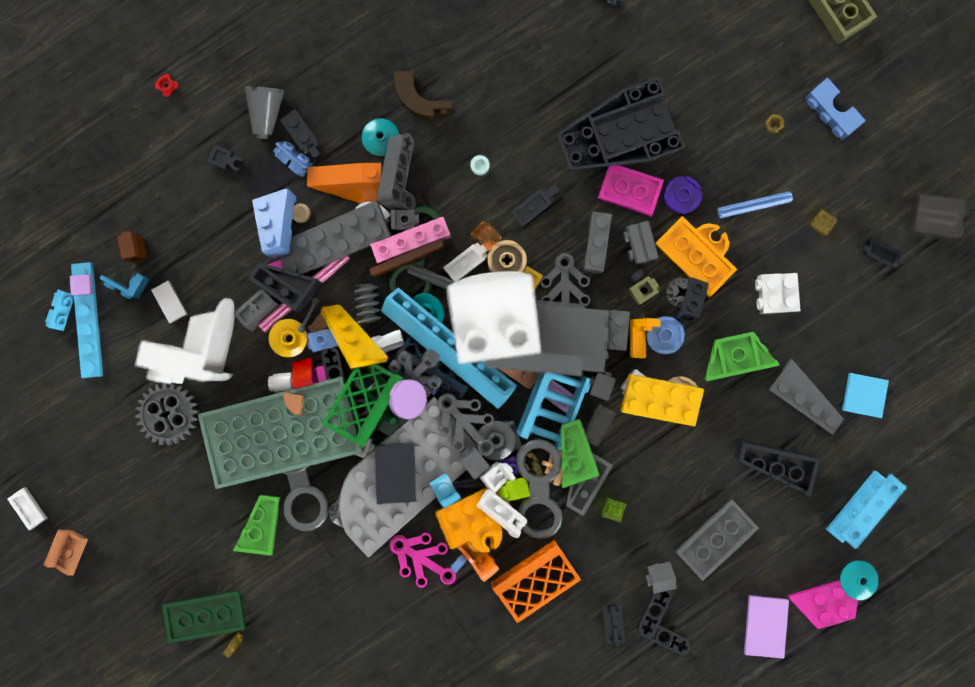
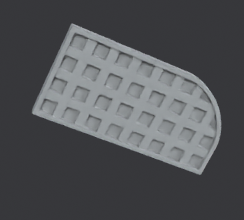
(372, 523)

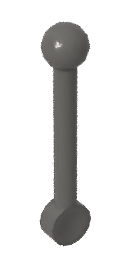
(315, 301)

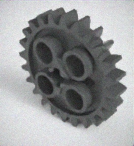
(151, 420)

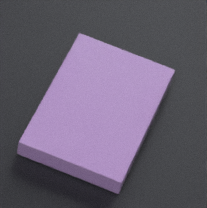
(766, 626)

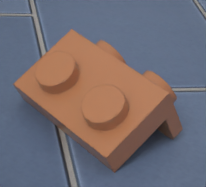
(66, 551)

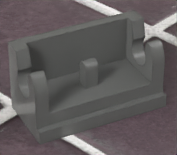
(256, 309)

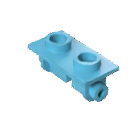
(62, 305)

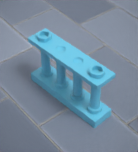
(535, 409)
(866, 508)

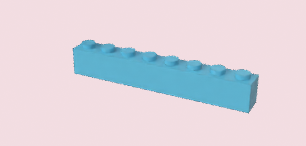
(437, 337)

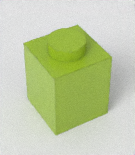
(514, 490)

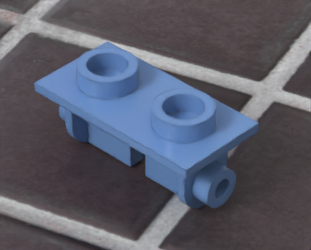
(286, 151)
(321, 340)

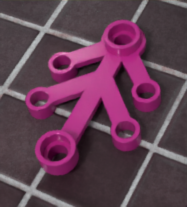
(420, 557)

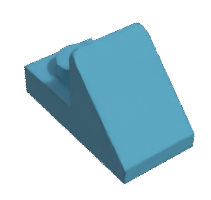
(444, 491)

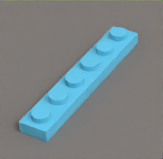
(87, 326)

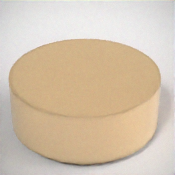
(301, 213)

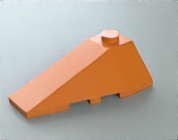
(349, 181)

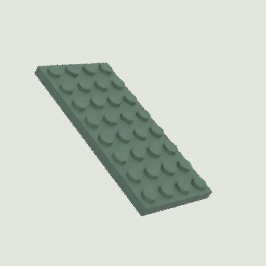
(269, 439)

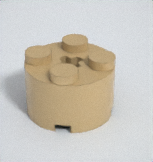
(507, 249)

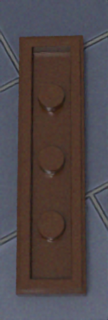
(407, 258)

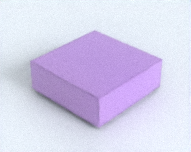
(81, 285)

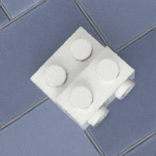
(777, 293)

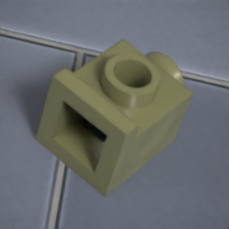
(635, 291)

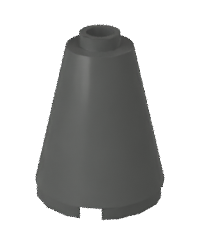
(263, 109)

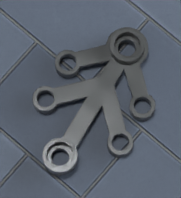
(565, 285)
(429, 360)
(463, 421)

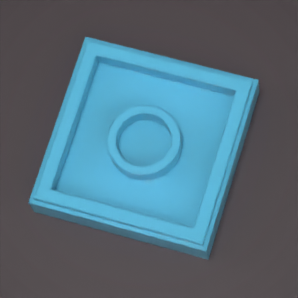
(865, 395)

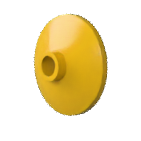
(278, 337)

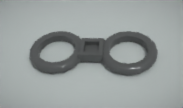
(299, 484)
(540, 487)

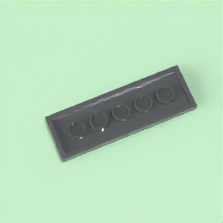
(336, 239)

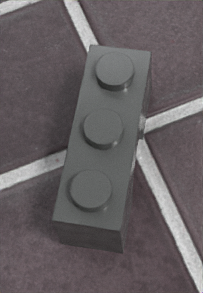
(597, 242)

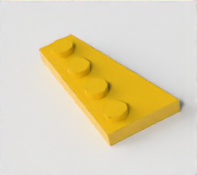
(351, 338)

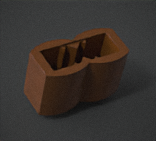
(132, 247)

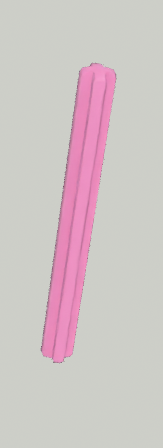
(283, 309)

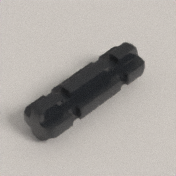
(466, 484)

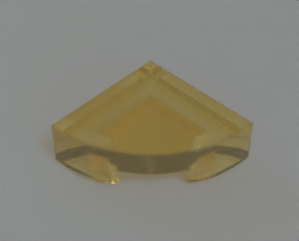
(233, 645)

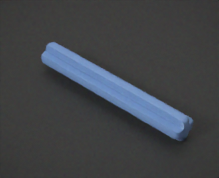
(755, 204)

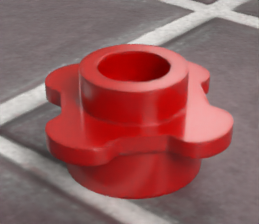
(166, 79)

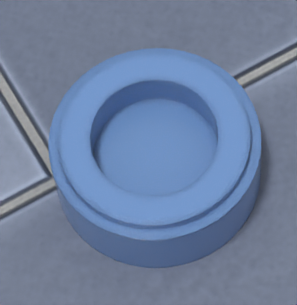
(458, 563)

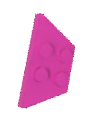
(825, 604)

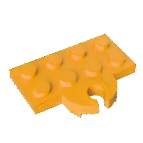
(697, 253)
(467, 523)

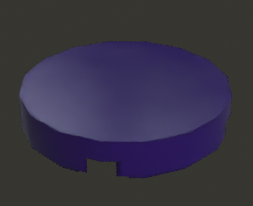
(682, 195)

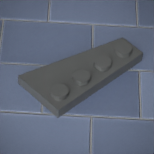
(801, 394)

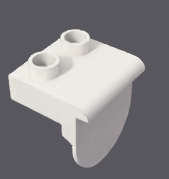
(494, 316)
(202, 353)

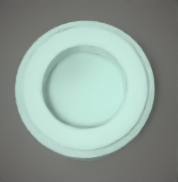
(479, 165)

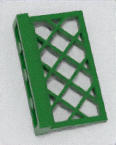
(374, 414)

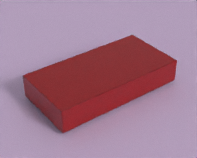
(302, 373)

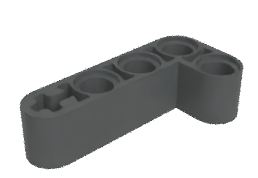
(395, 173)

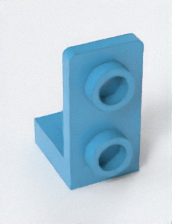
(137, 285)

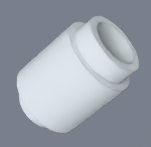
(280, 382)

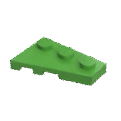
(577, 456)
(260, 530)

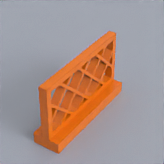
(524, 570)

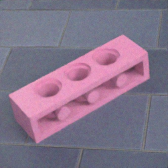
(410, 240)

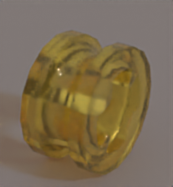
(776, 129)

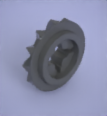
(672, 291)

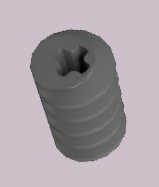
(367, 303)

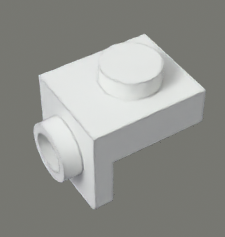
(497, 476)

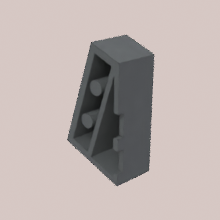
(584, 492)

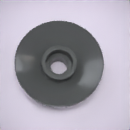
(506, 437)

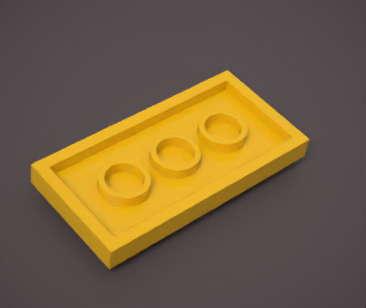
(662, 400)

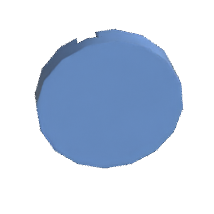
(667, 337)

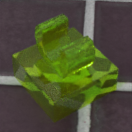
(613, 509)

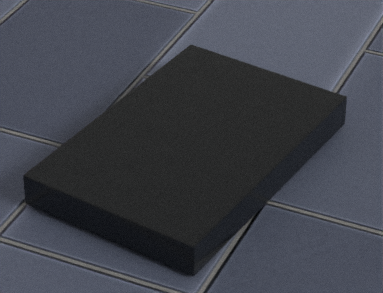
(395, 473)

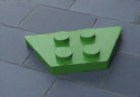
(738, 356)

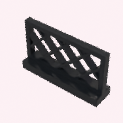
(449, 384)

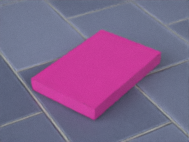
(631, 189)

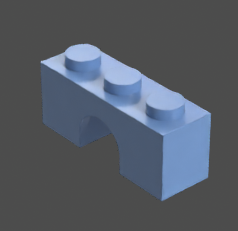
(822, 101)

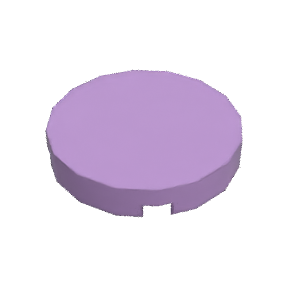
(407, 399)

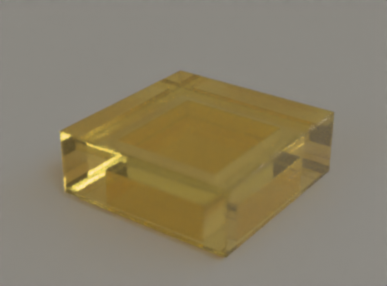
(823, 222)

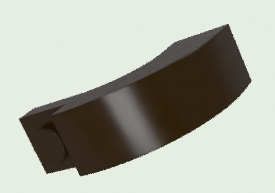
(414, 103)

